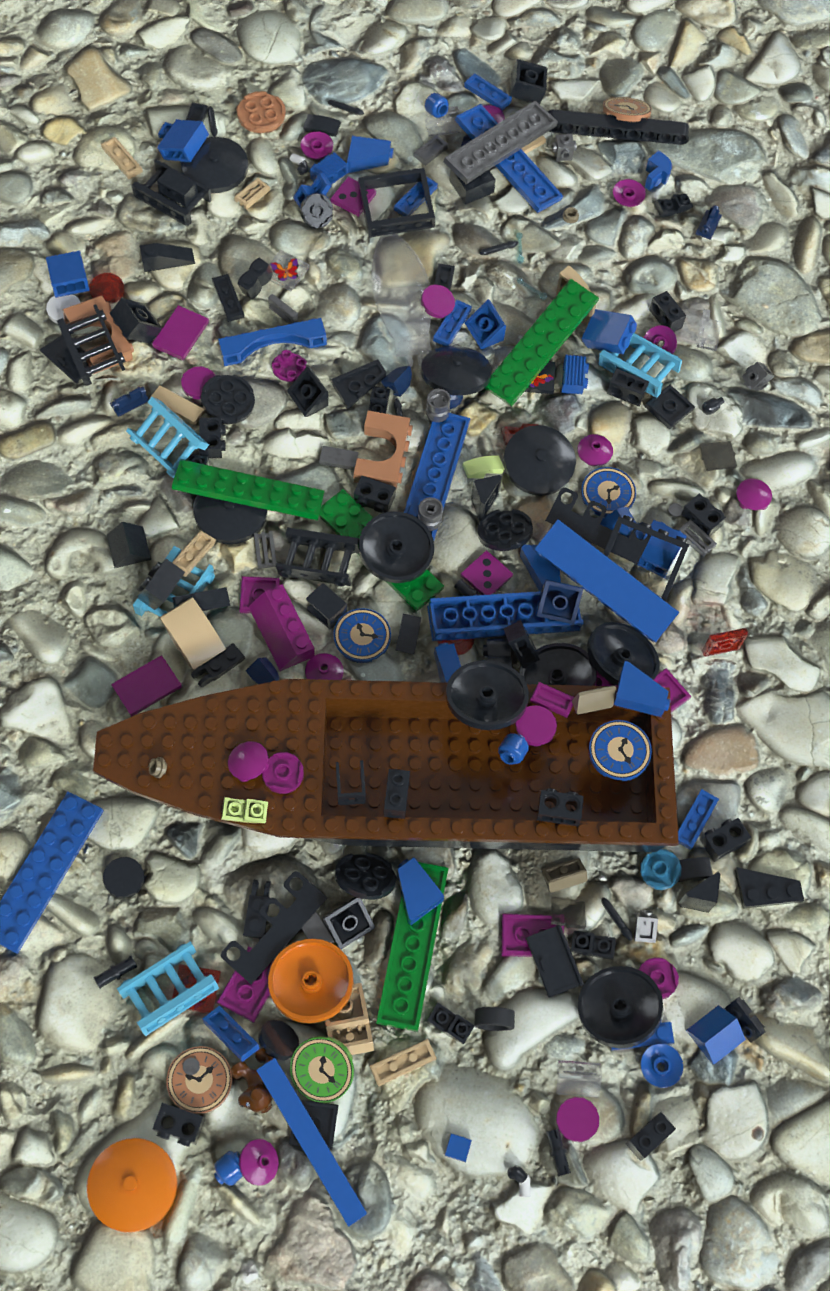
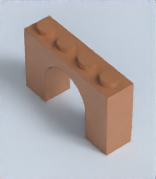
(84, 310)
(394, 429)

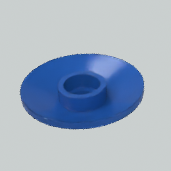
(671, 1061)

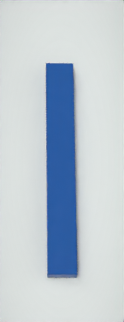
(311, 1142)

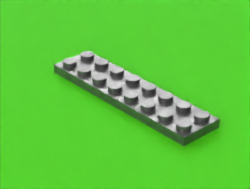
(500, 142)

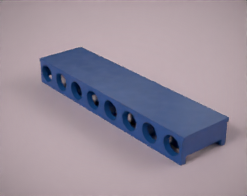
(606, 581)
(488, 616)

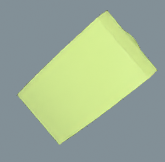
(480, 466)
(244, 810)

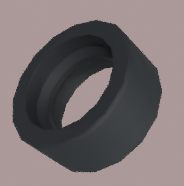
(494, 1018)

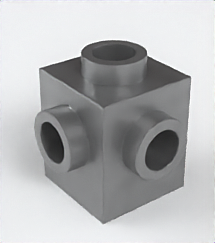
(564, 147)
(757, 376)

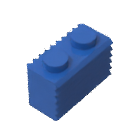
(332, 166)
(574, 374)

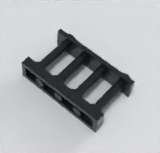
(165, 205)
(79, 357)
(318, 540)

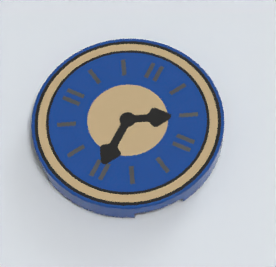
(610, 488)
(362, 635)
(620, 750)

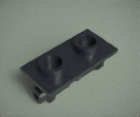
(751, 1027)

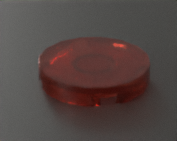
(108, 286)

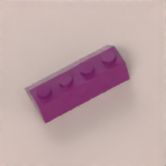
(281, 628)

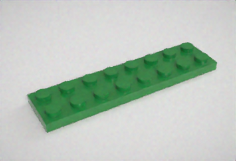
(541, 342)
(248, 489)
(349, 519)
(410, 962)

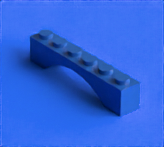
(239, 347)

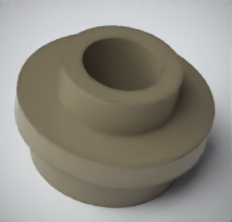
(570, 215)
(157, 767)

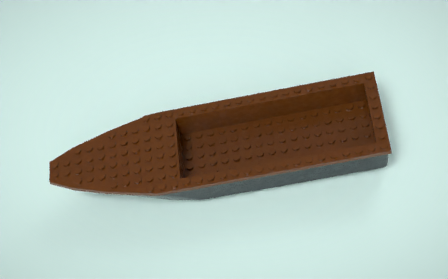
(456, 780)

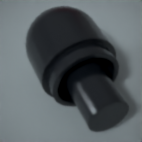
(712, 405)

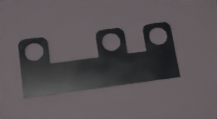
(592, 531)
(284, 928)

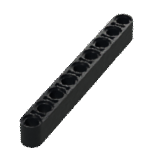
(609, 127)

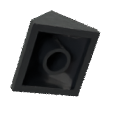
(308, 393)
(484, 494)
(128, 545)
(703, 896)
(348, 922)

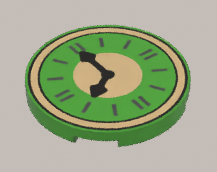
(322, 1069)

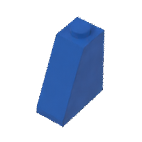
(368, 153)
(538, 567)
(446, 660)
(640, 692)
(417, 890)

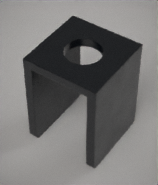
(326, 606)
(344, 798)

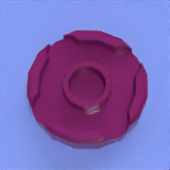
(437, 301)
(194, 381)
(536, 725)
(284, 773)
(663, 974)
(577, 1119)

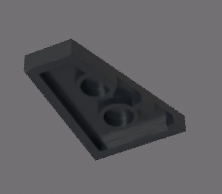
(358, 382)
(764, 889)

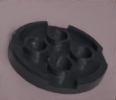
(228, 398)
(505, 530)
(365, 876)

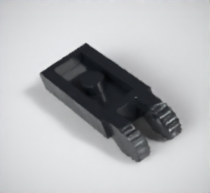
(219, 665)
(255, 923)

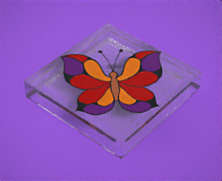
(287, 270)

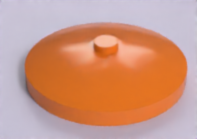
(310, 980)
(132, 1185)

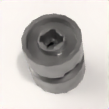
(438, 405)
(431, 513)

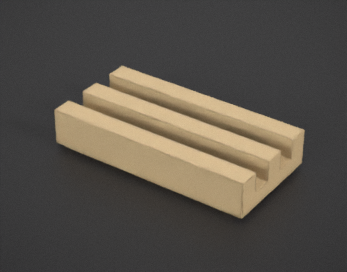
(255, 194)

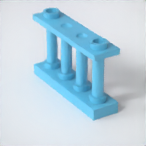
(611, 362)
(182, 431)
(206, 578)
(168, 1009)

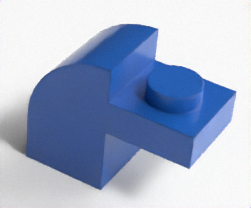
(659, 170)
(320, 185)

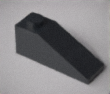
(165, 256)

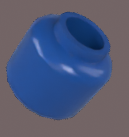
(436, 105)
(513, 749)
(228, 1168)

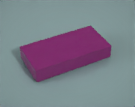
(552, 699)

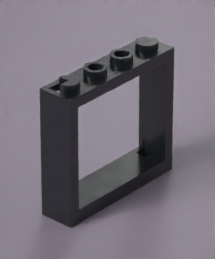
(397, 224)
(661, 534)

